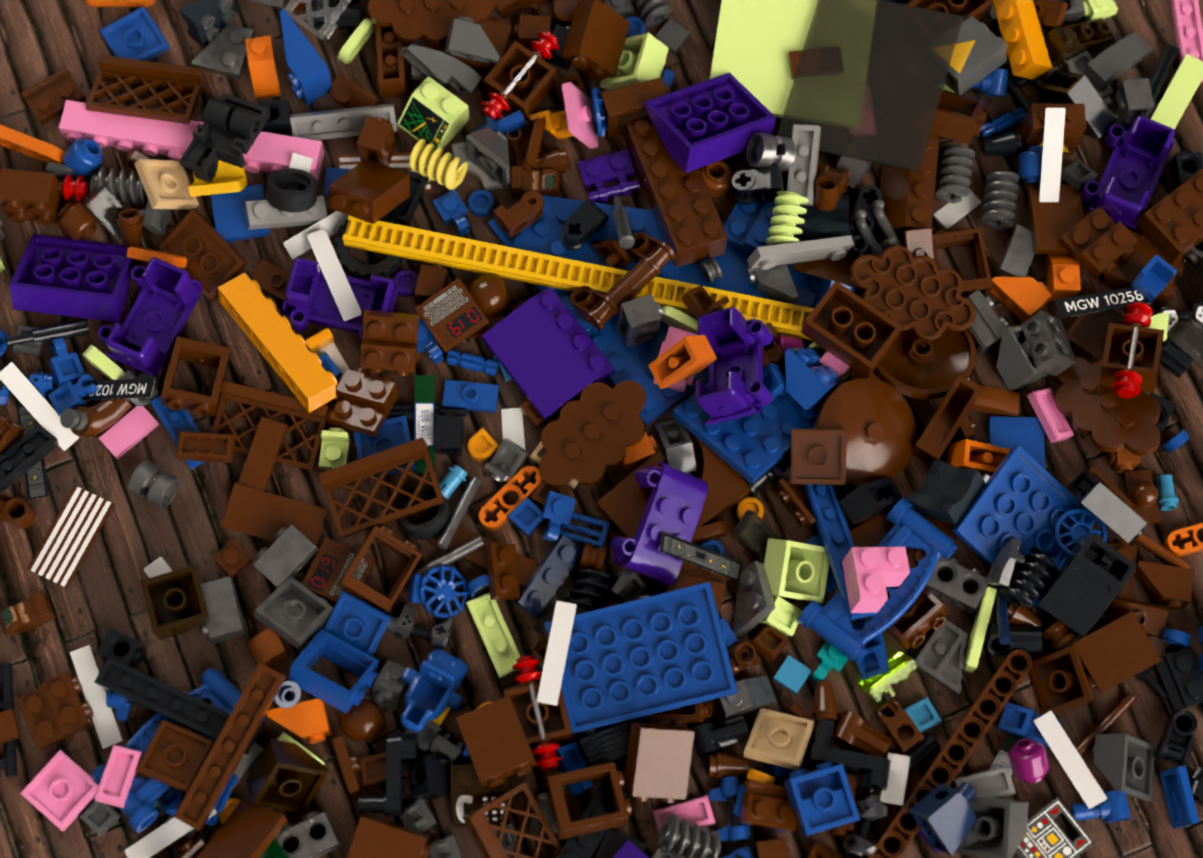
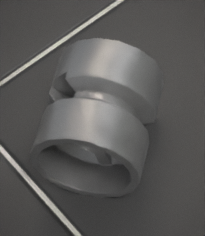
(770, 151)
(157, 486)

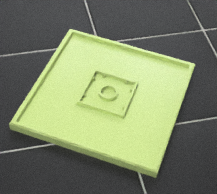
(756, 42)

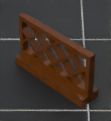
(147, 76)
(273, 402)
(372, 466)
(491, 844)

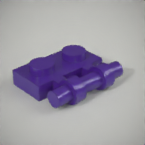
(608, 169)

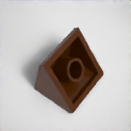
(1060, 681)

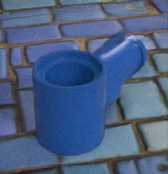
(994, 83)
(1110, 810)

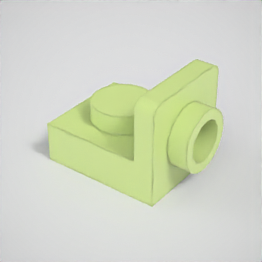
(1099, 9)
(334, 448)
(784, 617)

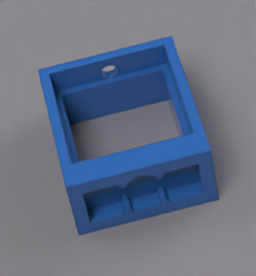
(345, 656)

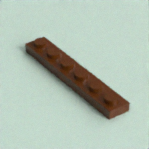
(230, 746)

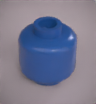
(83, 157)
(1030, 164)

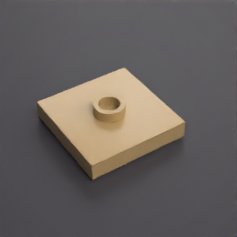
(165, 184)
(779, 739)

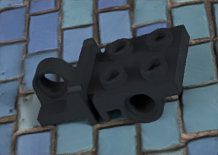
(225, 135)

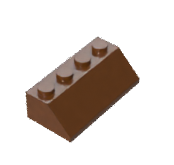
(910, 194)

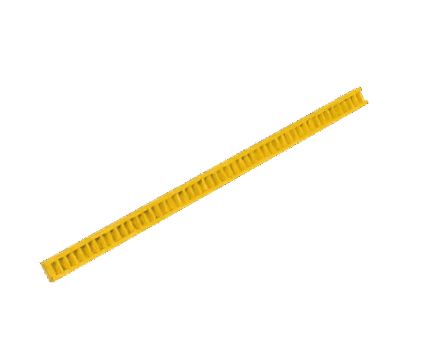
(552, 270)

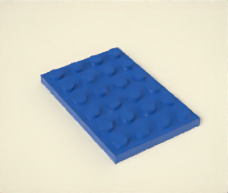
(645, 658)

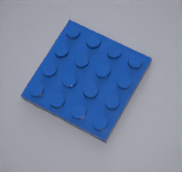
(749, 442)
(1018, 504)

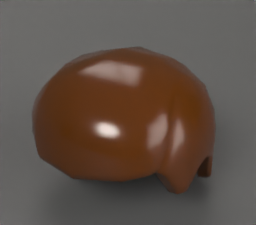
(490, 294)
(363, 721)

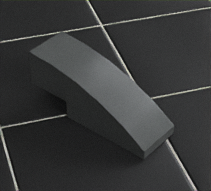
(1117, 60)
(442, 68)

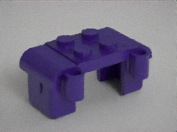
(1131, 170)
(312, 301)
(155, 318)
(737, 373)
(672, 509)

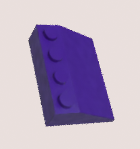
(708, 121)
(72, 278)
(547, 353)

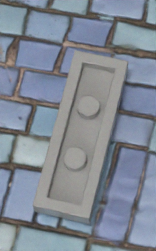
(804, 168)
(262, 215)

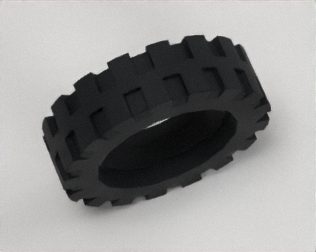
(363, 271)

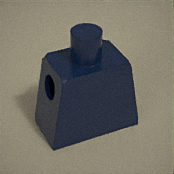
(945, 816)

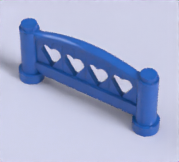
(910, 531)
(145, 792)

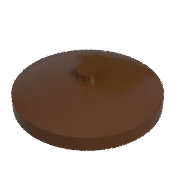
(927, 367)
(877, 426)

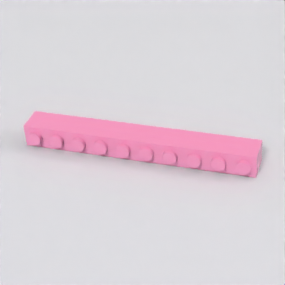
(154, 137)

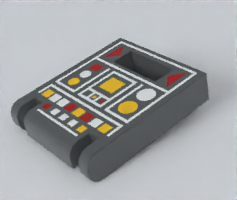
(1048, 840)

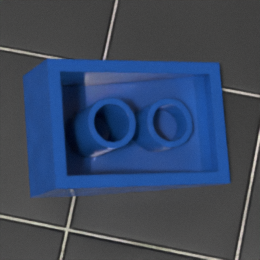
(306, 68)

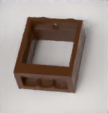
(628, 104)
(959, 117)
(964, 237)
(199, 353)
(405, 549)
(568, 829)

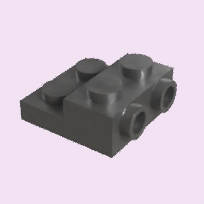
(294, 612)

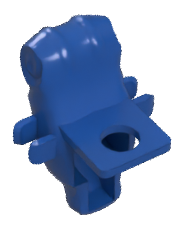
(432, 689)

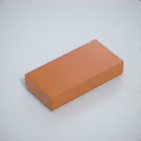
(146, 254)

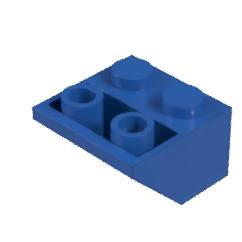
(807, 377)

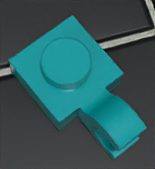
(830, 659)

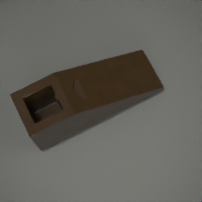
(1075, 39)

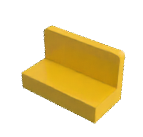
(227, 180)

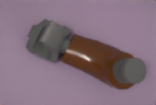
(97, 418)

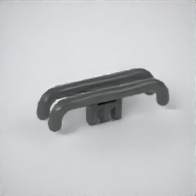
(891, 237)

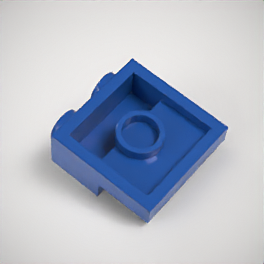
(749, 225)
(821, 798)

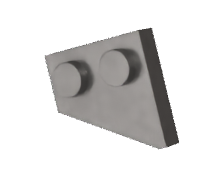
(225, 53)
(753, 599)
(944, 656)

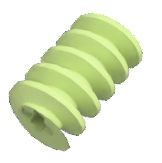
(786, 218)

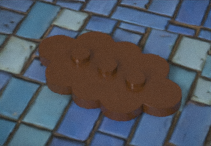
(425, 18)
(913, 292)
(1104, 414)
(593, 433)

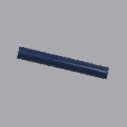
(1002, 618)

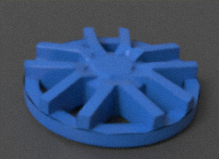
(598, 111)
(1078, 529)
(443, 591)

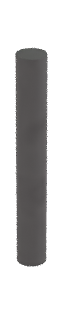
(459, 513)
(452, 556)

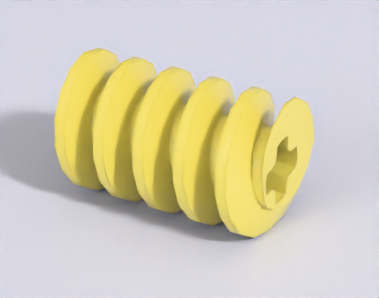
(436, 167)

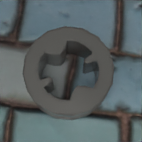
(710, 270)

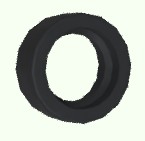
(291, 201)
(433, 527)

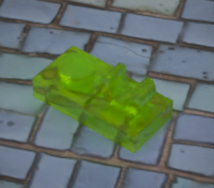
(899, 669)

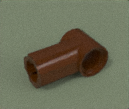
(10, 506)
(854, 732)

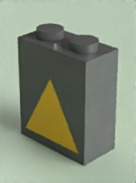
(974, 56)

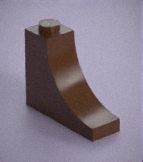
(725, 485)
(626, 501)

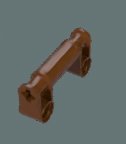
(829, 184)
(649, 257)

